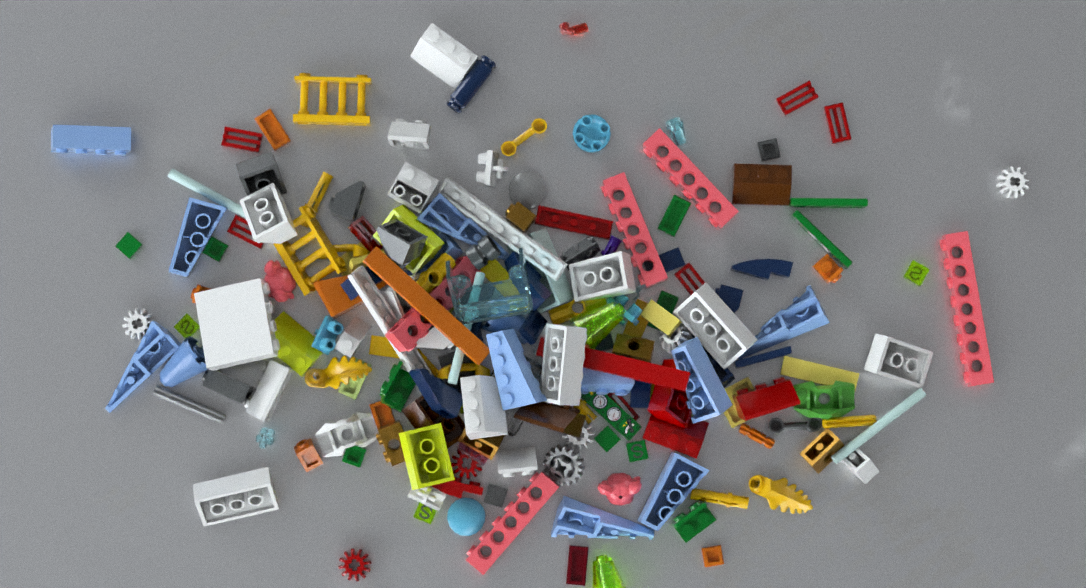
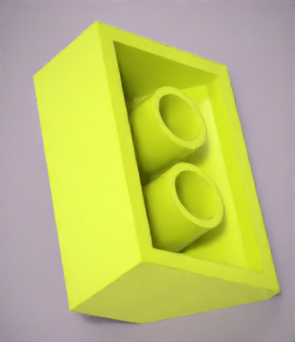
(432, 244)
(295, 344)
(426, 456)

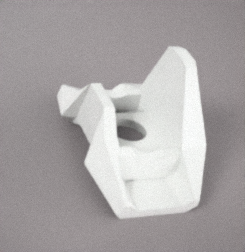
(330, 434)

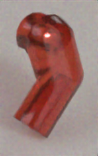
(574, 30)

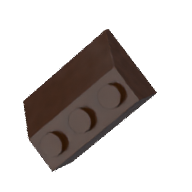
(761, 184)
(421, 415)
(553, 417)

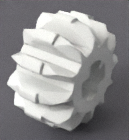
(1013, 190)
(131, 323)
(679, 336)
(584, 439)

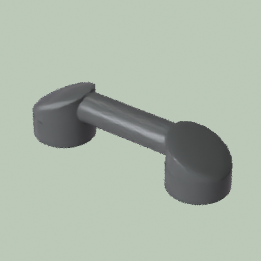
(776, 425)

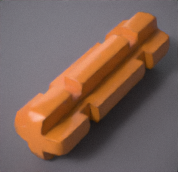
(756, 435)

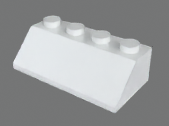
(715, 325)
(563, 364)
(235, 496)

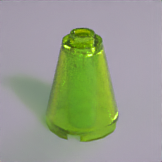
(599, 322)
(606, 574)

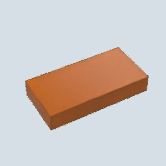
(272, 129)
(382, 414)

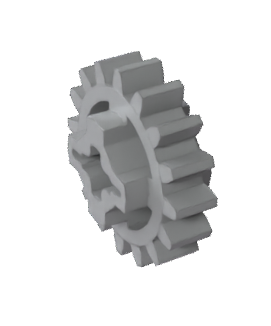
(564, 463)

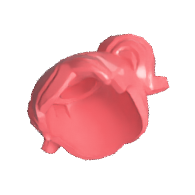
(280, 281)
(620, 485)

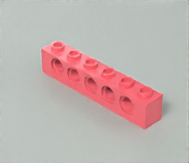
(660, 139)
(620, 183)
(399, 335)
(483, 562)

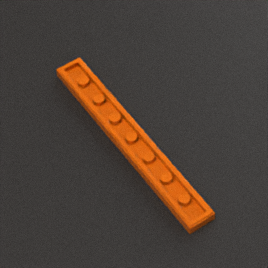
(426, 305)

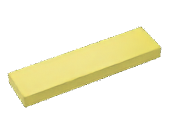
(816, 372)

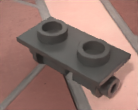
(588, 249)

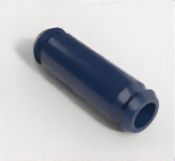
(471, 84)

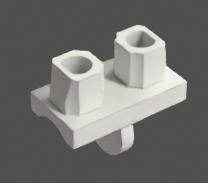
(493, 169)
(428, 496)

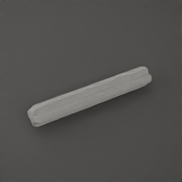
(189, 404)

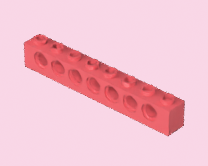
(978, 336)

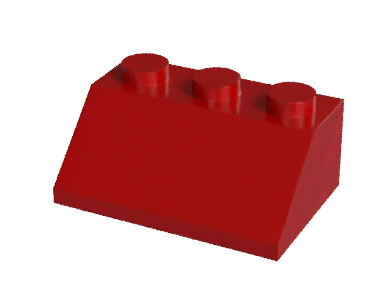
(765, 398)
(670, 404)
(682, 440)

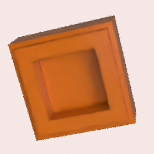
(712, 556)

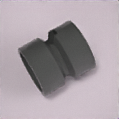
(482, 252)

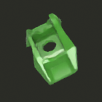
(840, 400)

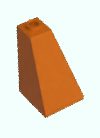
(335, 297)

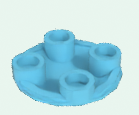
(591, 133)
(466, 516)

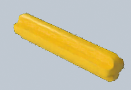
(850, 421)

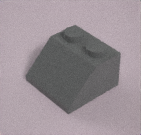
(260, 172)
(348, 201)
(401, 241)

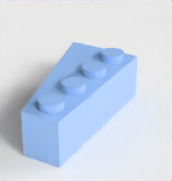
(90, 139)
(196, 230)
(512, 371)
(605, 383)
(704, 390)
(671, 489)

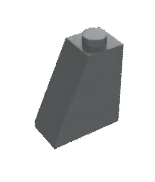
(227, 386)

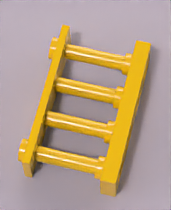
(341, 116)
(296, 266)

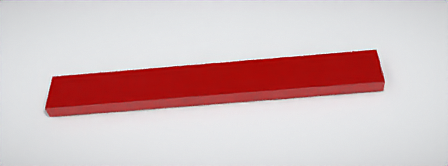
(631, 368)

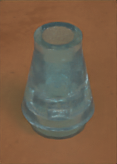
(676, 129)

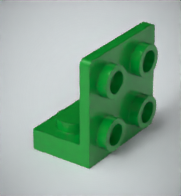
(398, 388)
(694, 521)

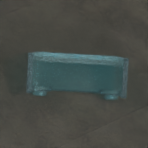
(491, 299)

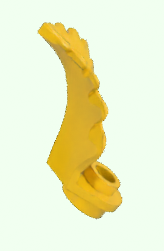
(337, 372)
(780, 494)

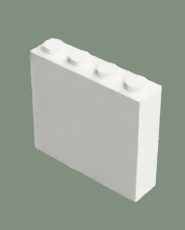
(236, 324)

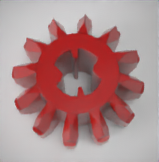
(464, 470)
(349, 560)

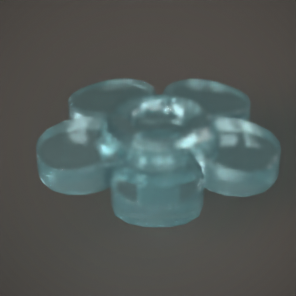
(265, 437)

